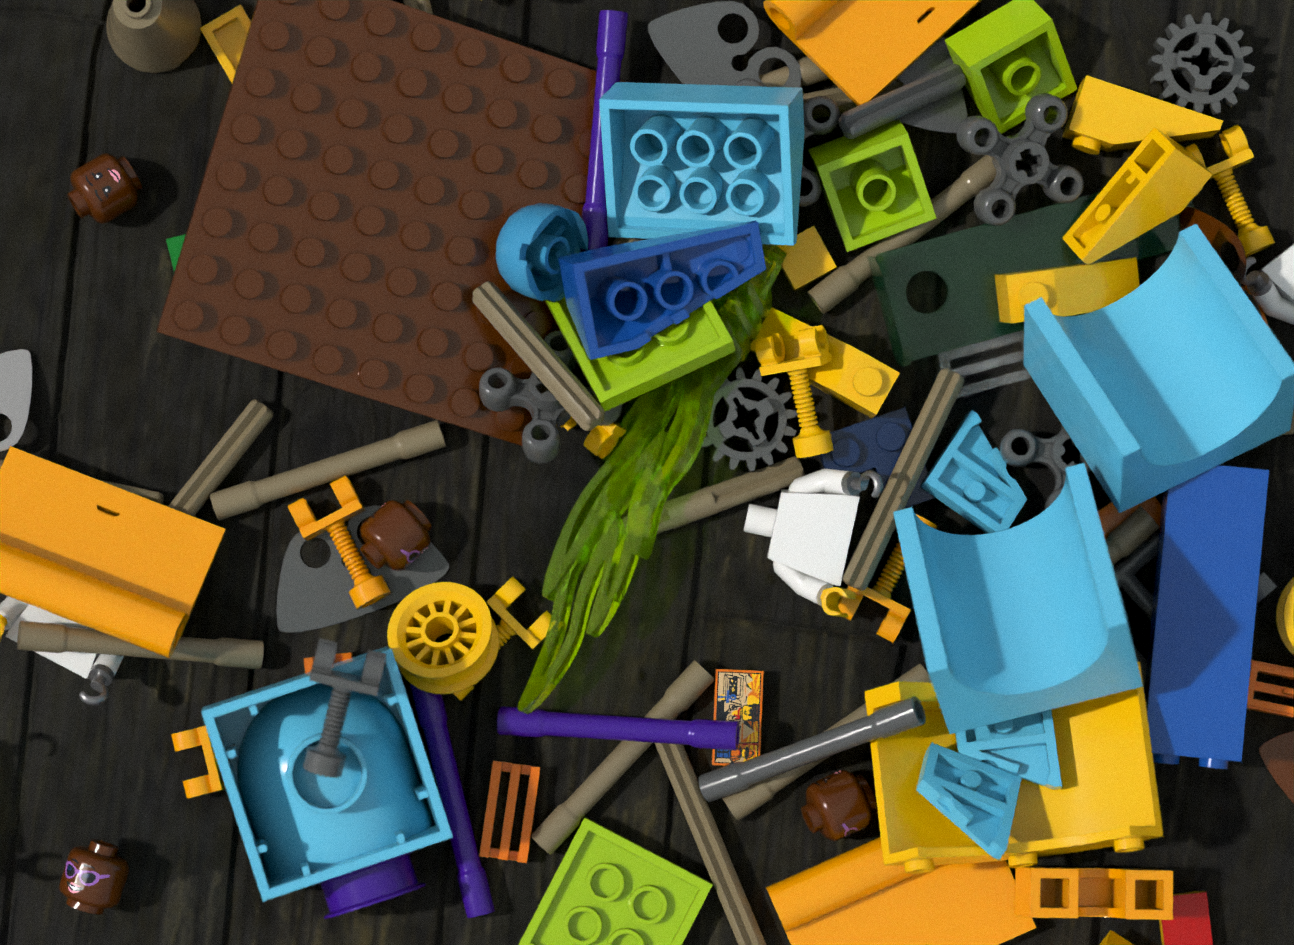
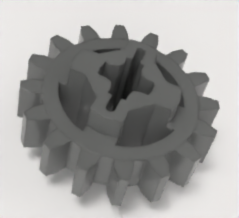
(1203, 45)
(764, 409)

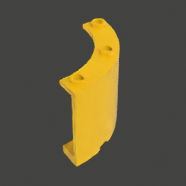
(1102, 803)

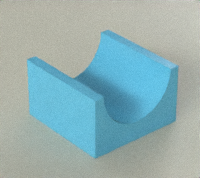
(1163, 375)
(1019, 612)

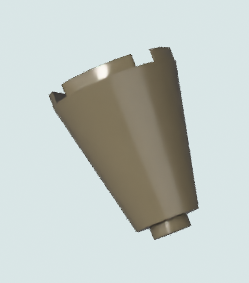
(153, 33)

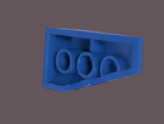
(643, 286)

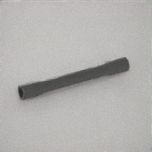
(880, 724)

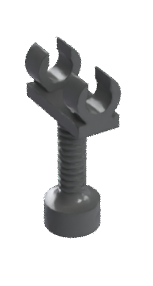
(325, 757)

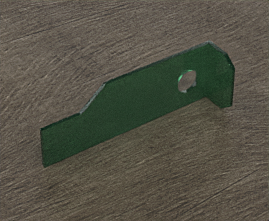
(968, 267)

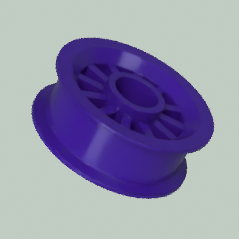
(370, 885)

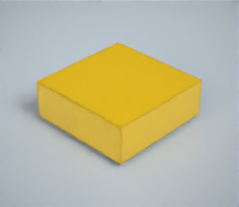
(806, 259)

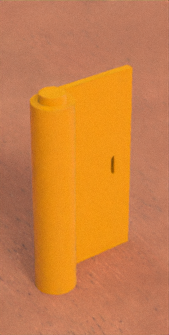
(865, 41)
(112, 569)
(871, 903)

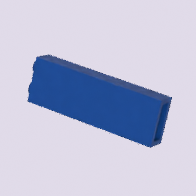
(1205, 615)

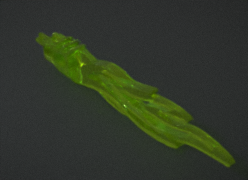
(641, 475)

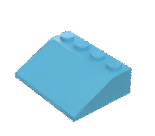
(702, 158)

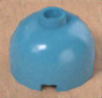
(531, 247)

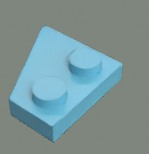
(975, 479)
(1017, 746)
(971, 795)

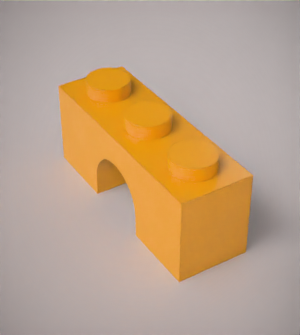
(1094, 892)

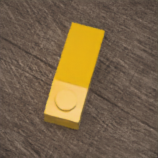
(1120, 118)
(1141, 195)
(1066, 288)
(850, 375)

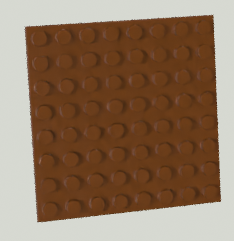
(369, 198)

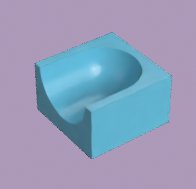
(317, 826)

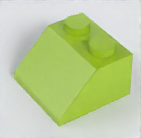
(1011, 60)
(872, 184)

